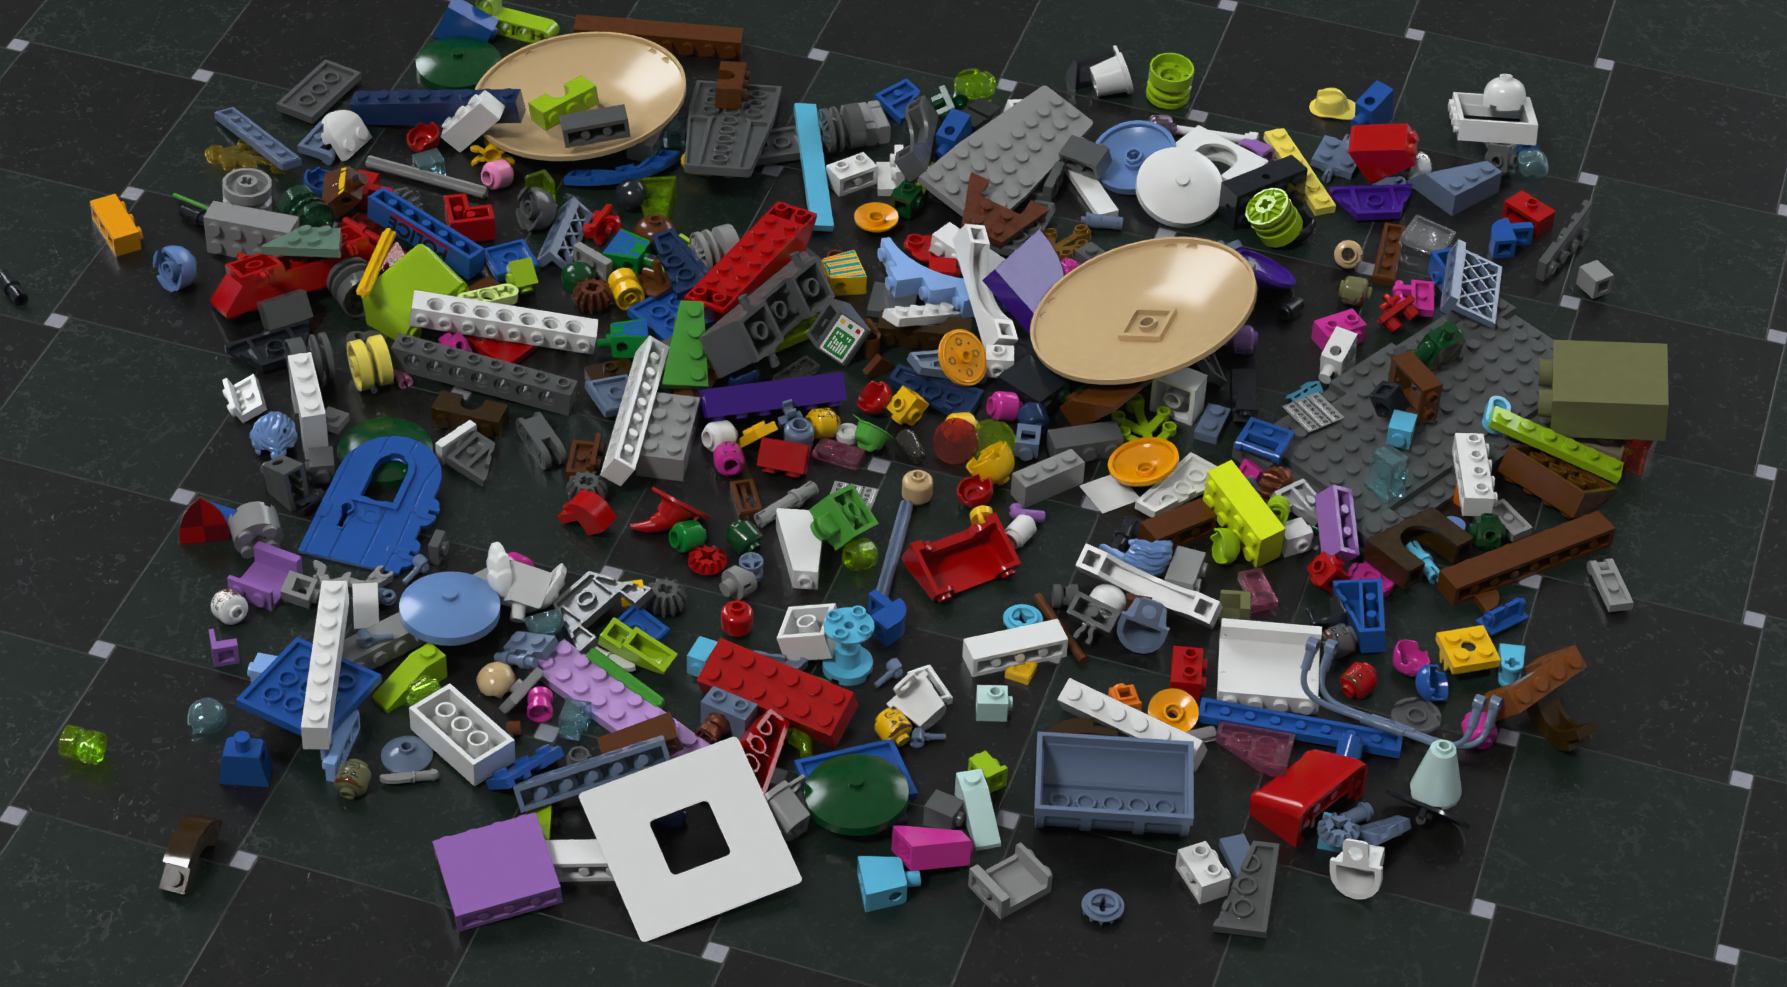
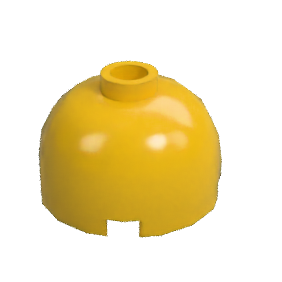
(995, 462)

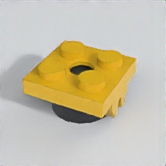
(1467, 651)

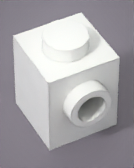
(1297, 537)

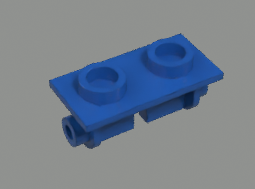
(1504, 617)

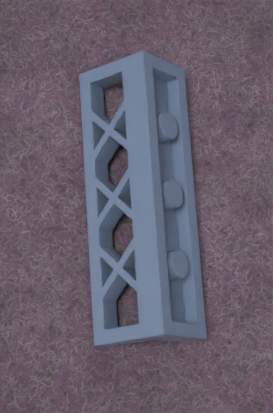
(562, 229)

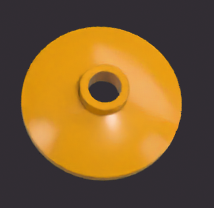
(876, 217)
(1175, 702)

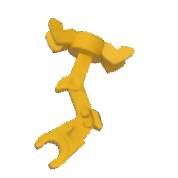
(489, 154)

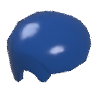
(315, 180)
(1431, 684)

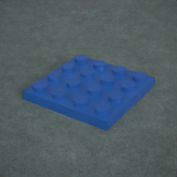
(281, 688)

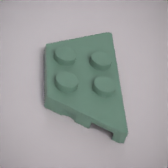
(307, 242)

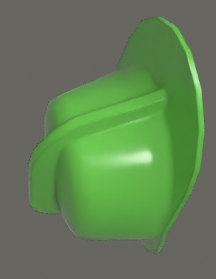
(870, 436)

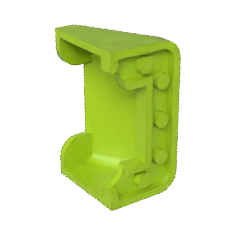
(392, 295)

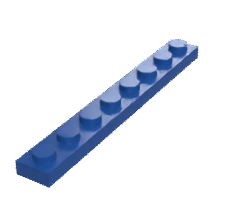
(1304, 727)

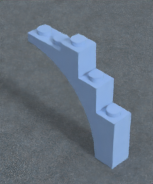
(911, 278)

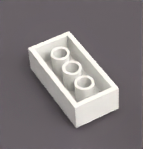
(462, 734)

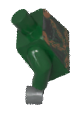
(1438, 346)

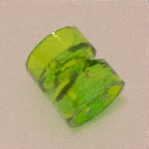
(78, 743)

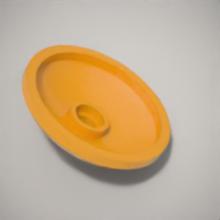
(1143, 461)

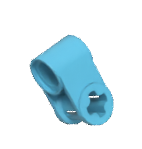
(1511, 663)

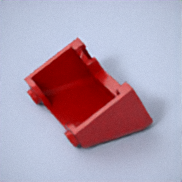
(962, 560)
(1305, 791)

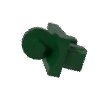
(944, 103)

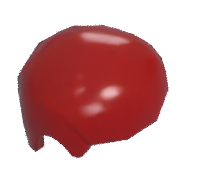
(423, 137)
(874, 398)
(974, 492)

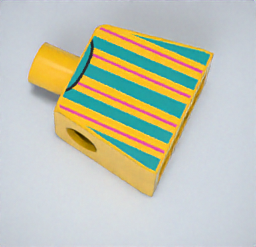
(845, 273)

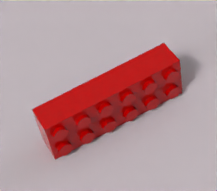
(801, 698)

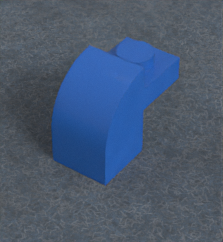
(1507, 236)
(887, 616)

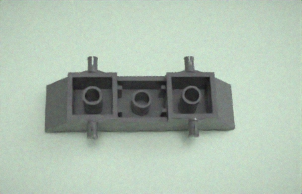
(767, 315)

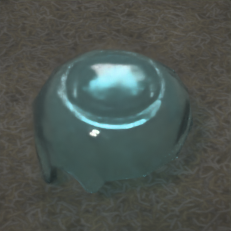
(1532, 162)
(545, 623)
(207, 715)

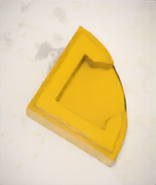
(1022, 673)

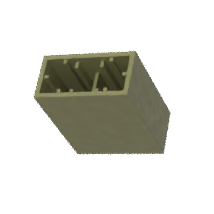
(1605, 389)

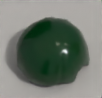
(574, 273)

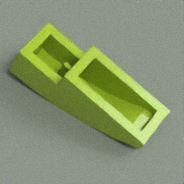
(636, 647)

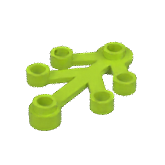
(1136, 407)

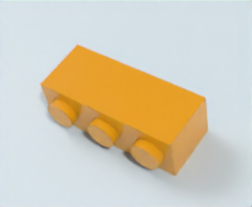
(116, 225)

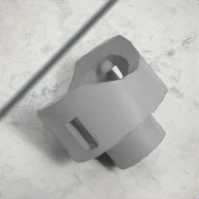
(734, 581)

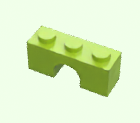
(579, 97)

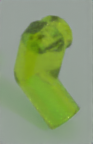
(800, 741)

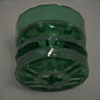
(307, 205)

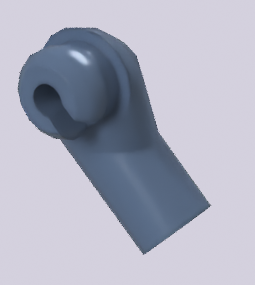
(1391, 180)
(386, 596)

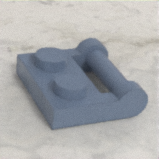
(313, 146)

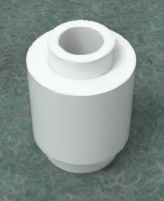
(1021, 530)

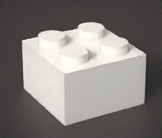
(1180, 392)
(804, 633)

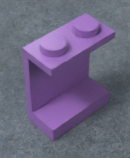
(266, 575)

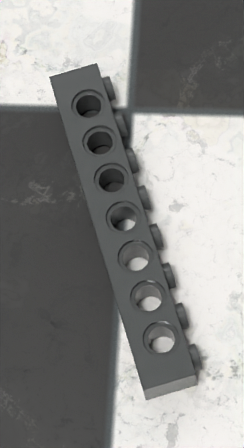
(484, 374)

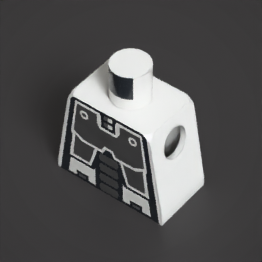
(1331, 362)

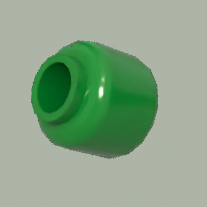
(687, 536)

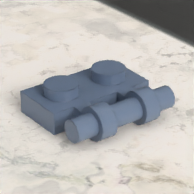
(526, 649)

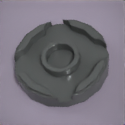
(1417, 714)

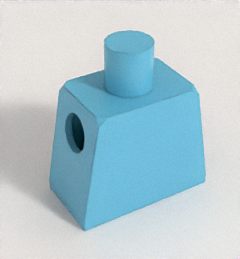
(884, 881)

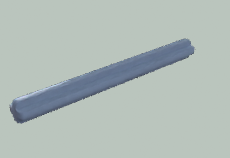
(895, 547)

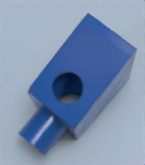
(1374, 105)
(952, 131)
(245, 762)

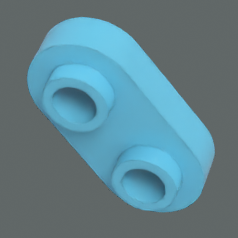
(1498, 401)

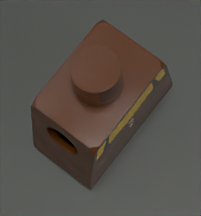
(343, 189)

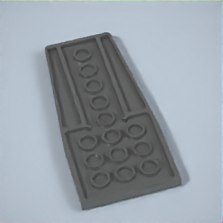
(728, 139)

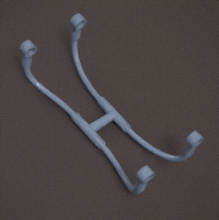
(1385, 724)

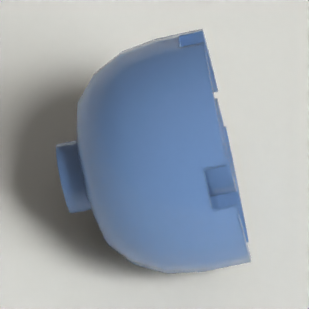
(175, 266)

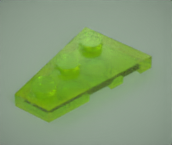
(660, 195)

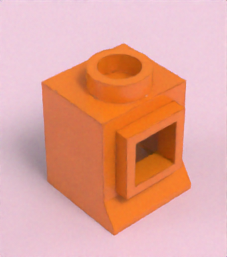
(1126, 695)

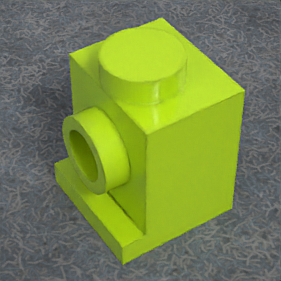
(993, 773)

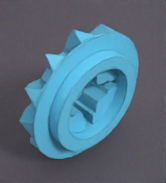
(1028, 613)

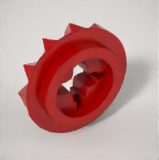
(707, 566)

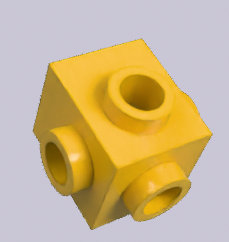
(907, 406)

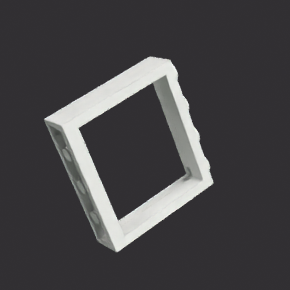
(1487, 130)

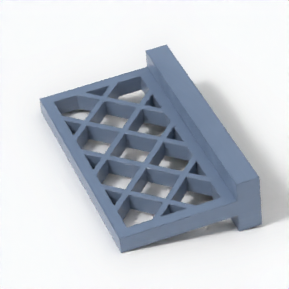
(1456, 279)

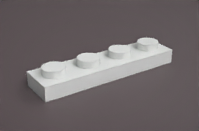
(920, 315)

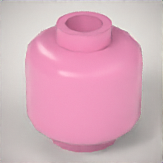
(497, 174)

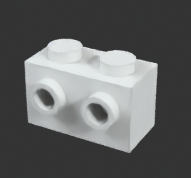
(851, 174)
(1203, 872)

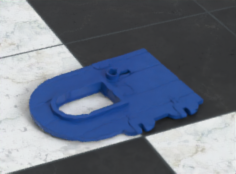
(376, 530)

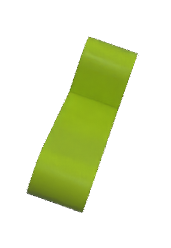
(519, 24)

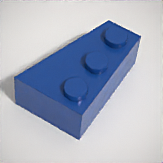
(1364, 611)

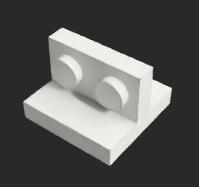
(889, 175)

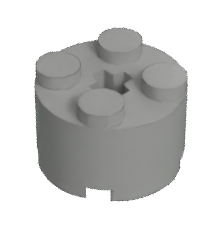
(253, 524)

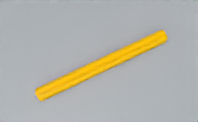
(375, 263)

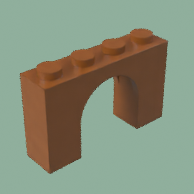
(1541, 678)

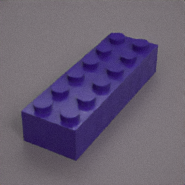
(769, 395)

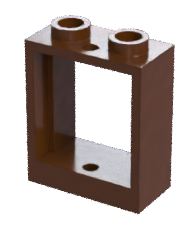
(1412, 370)

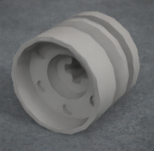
(713, 245)

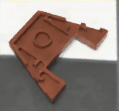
(1000, 222)

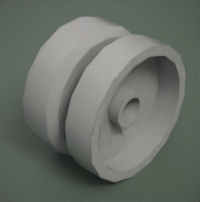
(248, 189)

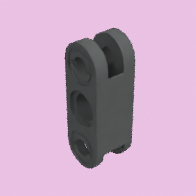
(541, 440)

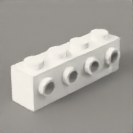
(1473, 474)

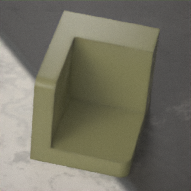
(1235, 605)

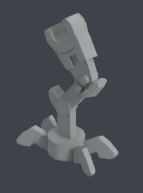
(376, 576)

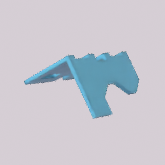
(1318, 388)

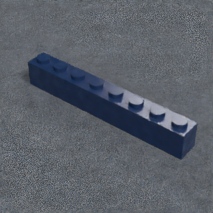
(428, 106)

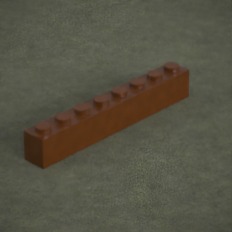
(675, 37)
(1525, 557)

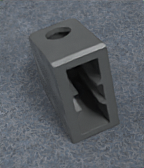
(285, 480)

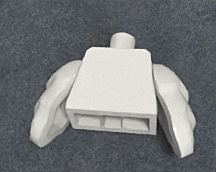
(522, 585)

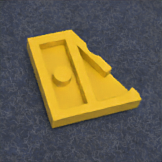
(756, 432)

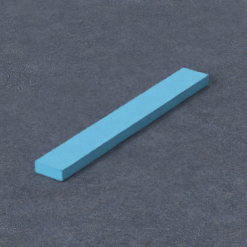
(813, 165)

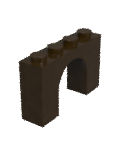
(1429, 528)

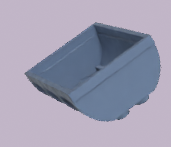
(1114, 783)

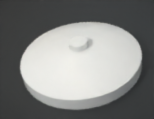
(1179, 187)

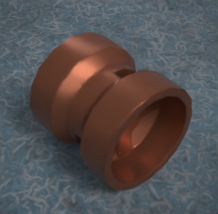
(714, 728)

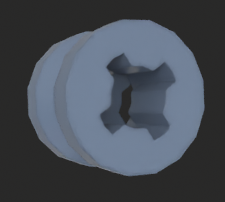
(752, 562)

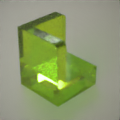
(542, 180)

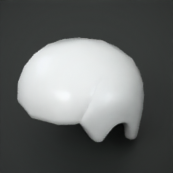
(1110, 595)

